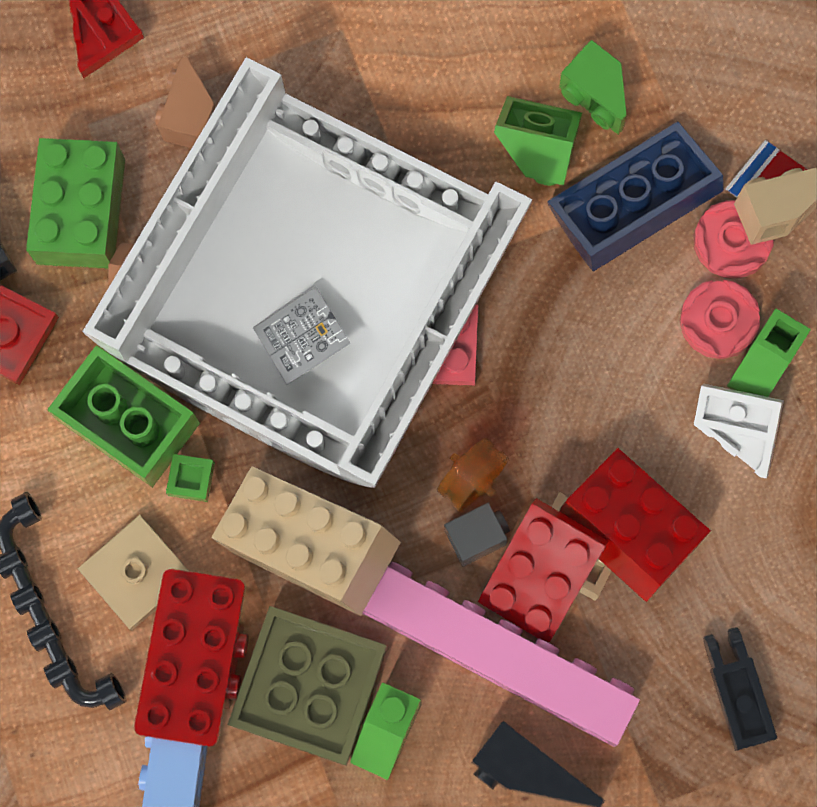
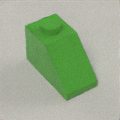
(385, 730)

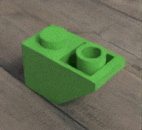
(596, 84)
(769, 355)

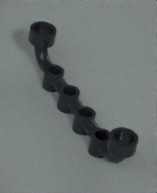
(45, 632)

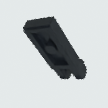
(740, 693)

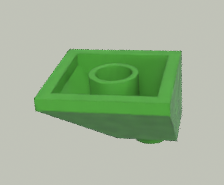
(538, 138)

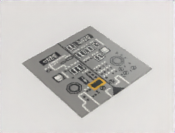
(301, 335)

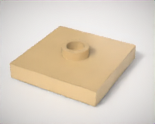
(130, 571)

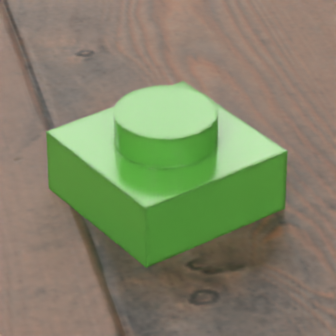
(190, 477)

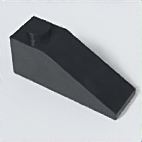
(524, 768)

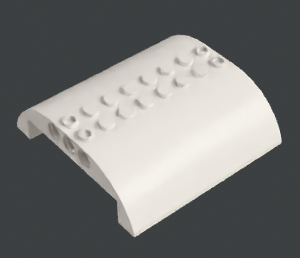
(289, 205)

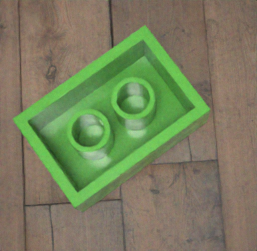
(75, 203)
(124, 416)

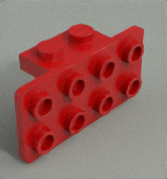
(192, 658)

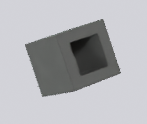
(477, 534)

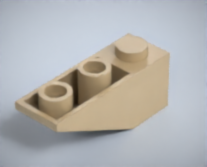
(776, 205)

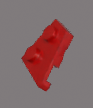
(101, 32)

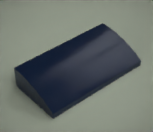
(636, 195)

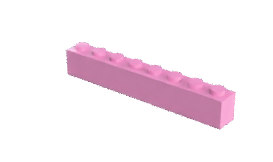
(502, 655)

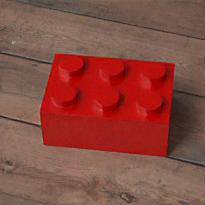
(640, 519)

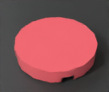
(724, 243)
(720, 319)

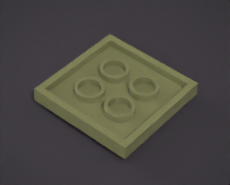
(307, 685)

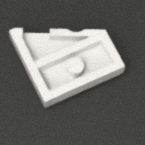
(741, 423)

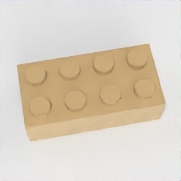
(306, 540)

